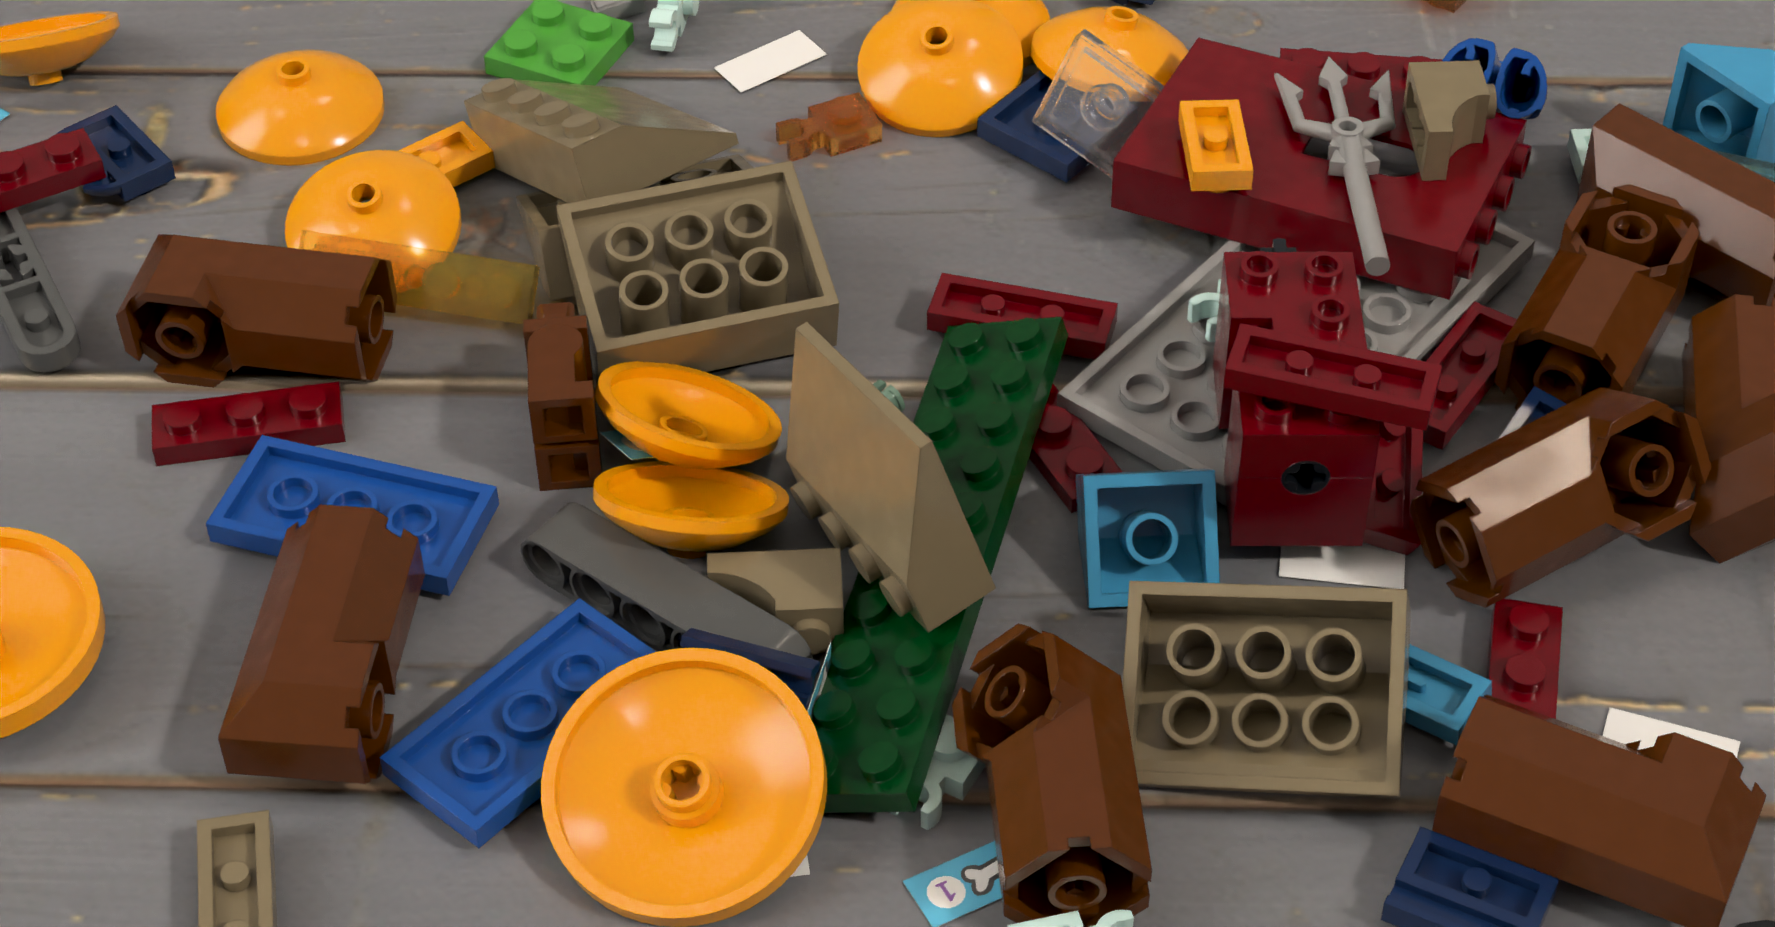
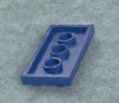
(290, 479)
(487, 747)

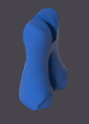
(1517, 80)

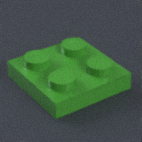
(559, 45)

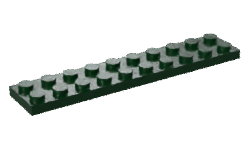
(886, 671)

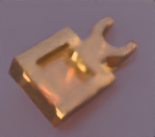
(836, 125)

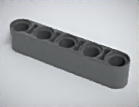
(643, 586)

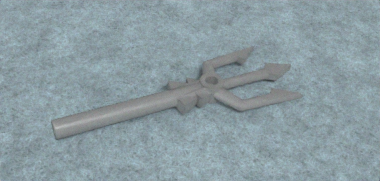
(1349, 151)

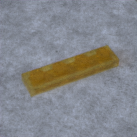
(445, 279)

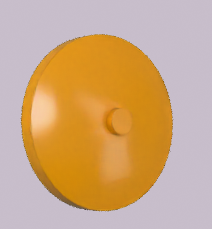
(47, 626)
(684, 787)

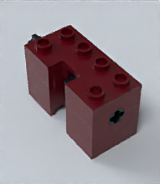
(1290, 466)

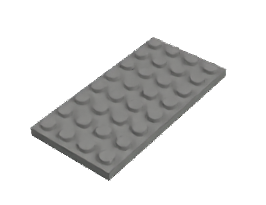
(1158, 381)

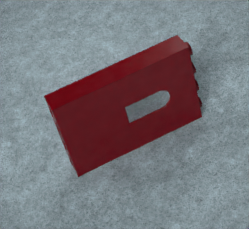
(1426, 225)

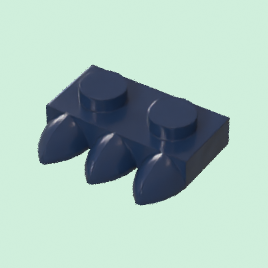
(128, 155)

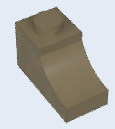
(1445, 111)
(792, 585)

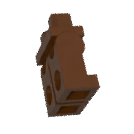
(562, 398)

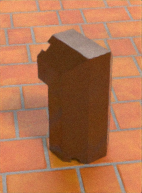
(1718, 195)
(1601, 297)
(241, 304)
(1732, 395)
(1559, 492)
(325, 651)
(1057, 778)
(1625, 822)

